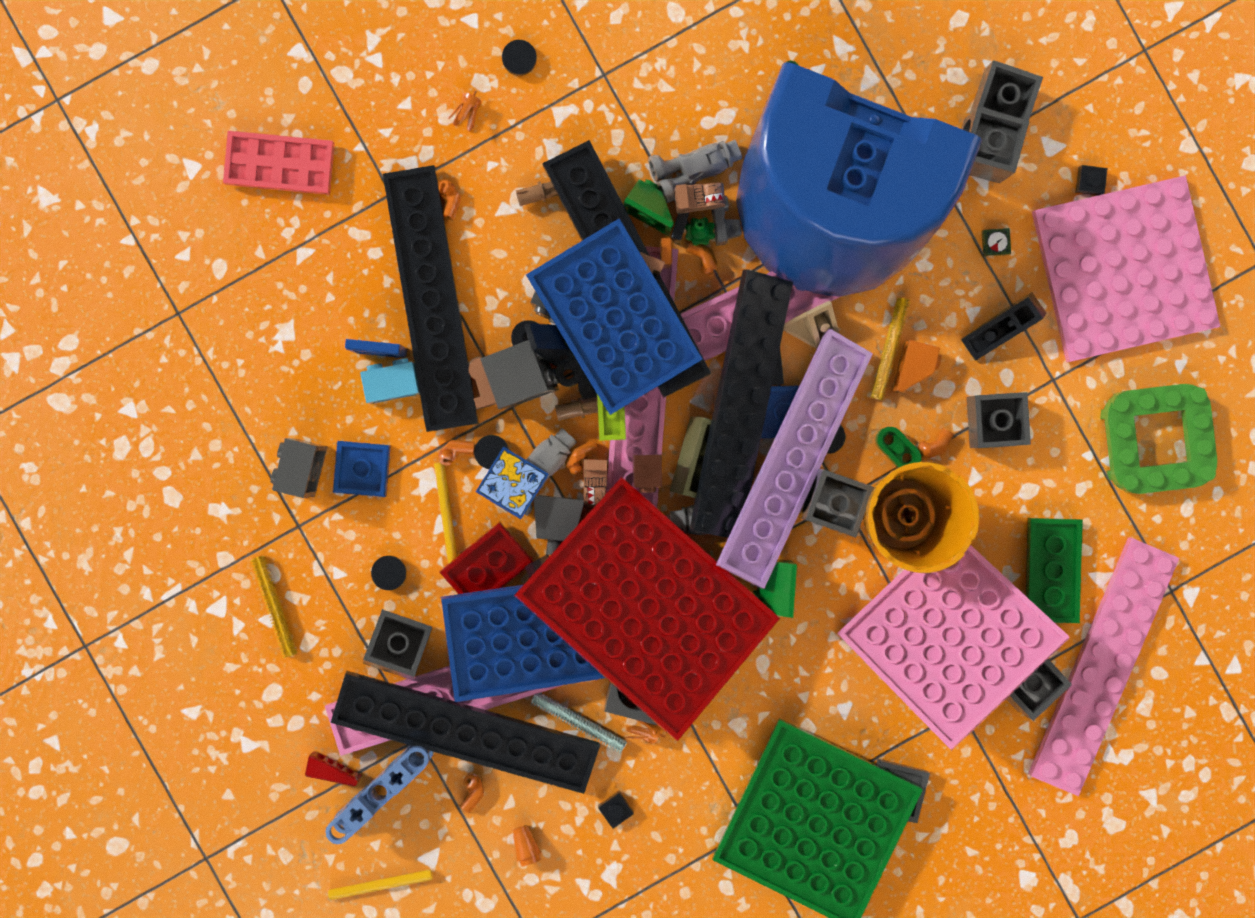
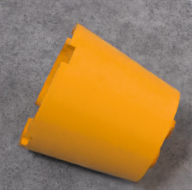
(939, 522)

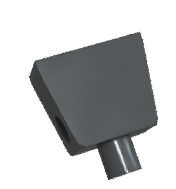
(556, 519)

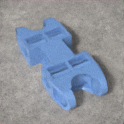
(368, 801)

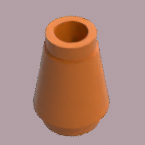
(525, 846)

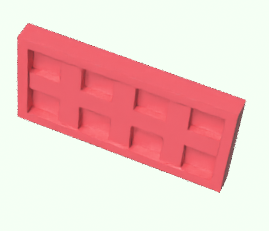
(278, 162)

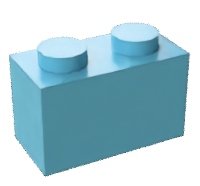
(389, 382)

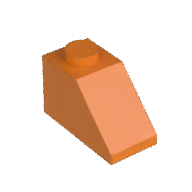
(915, 364)

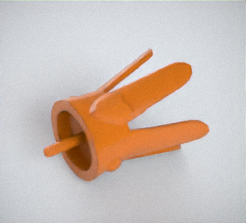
(467, 103)
(649, 734)

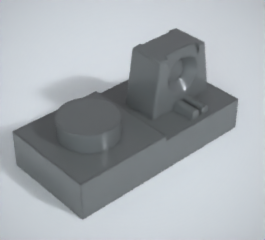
(725, 228)

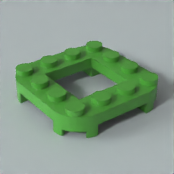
(1123, 447)

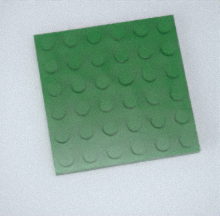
(817, 823)

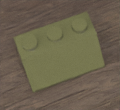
(691, 457)

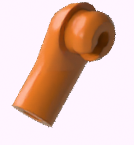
(451, 198)
(706, 257)
(936, 447)
(453, 450)
(579, 454)
(475, 792)

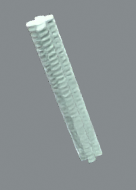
(579, 721)

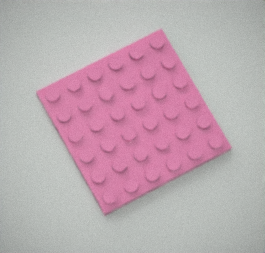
(1125, 268)
(953, 642)

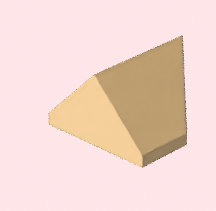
(813, 324)

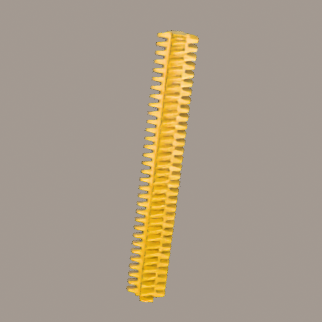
(890, 348)
(274, 606)

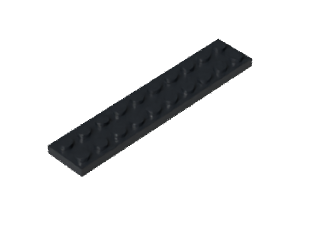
(593, 205)
(430, 298)
(741, 402)
(465, 732)

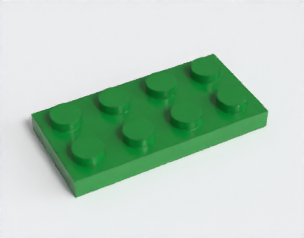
(1055, 567)

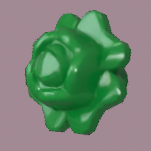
(700, 231)

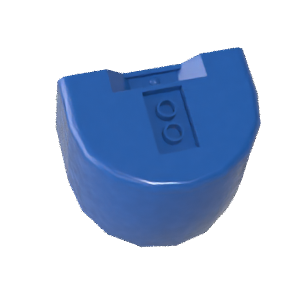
(844, 186)

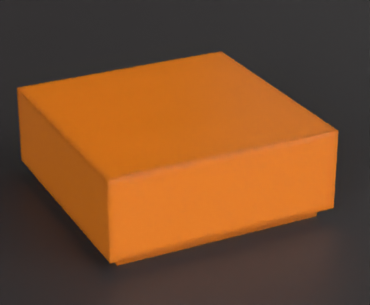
(666, 252)

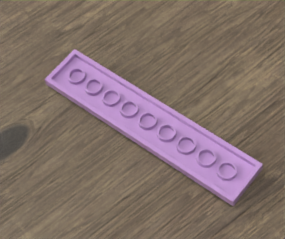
(794, 459)

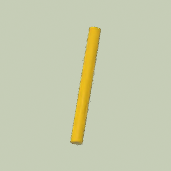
(445, 511)
(381, 884)

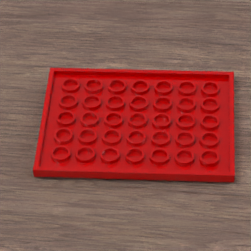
(648, 608)

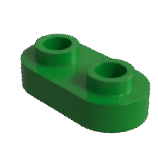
(898, 446)

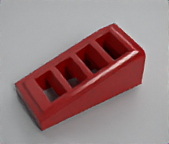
(327, 769)

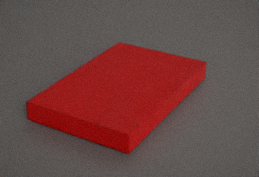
(487, 562)

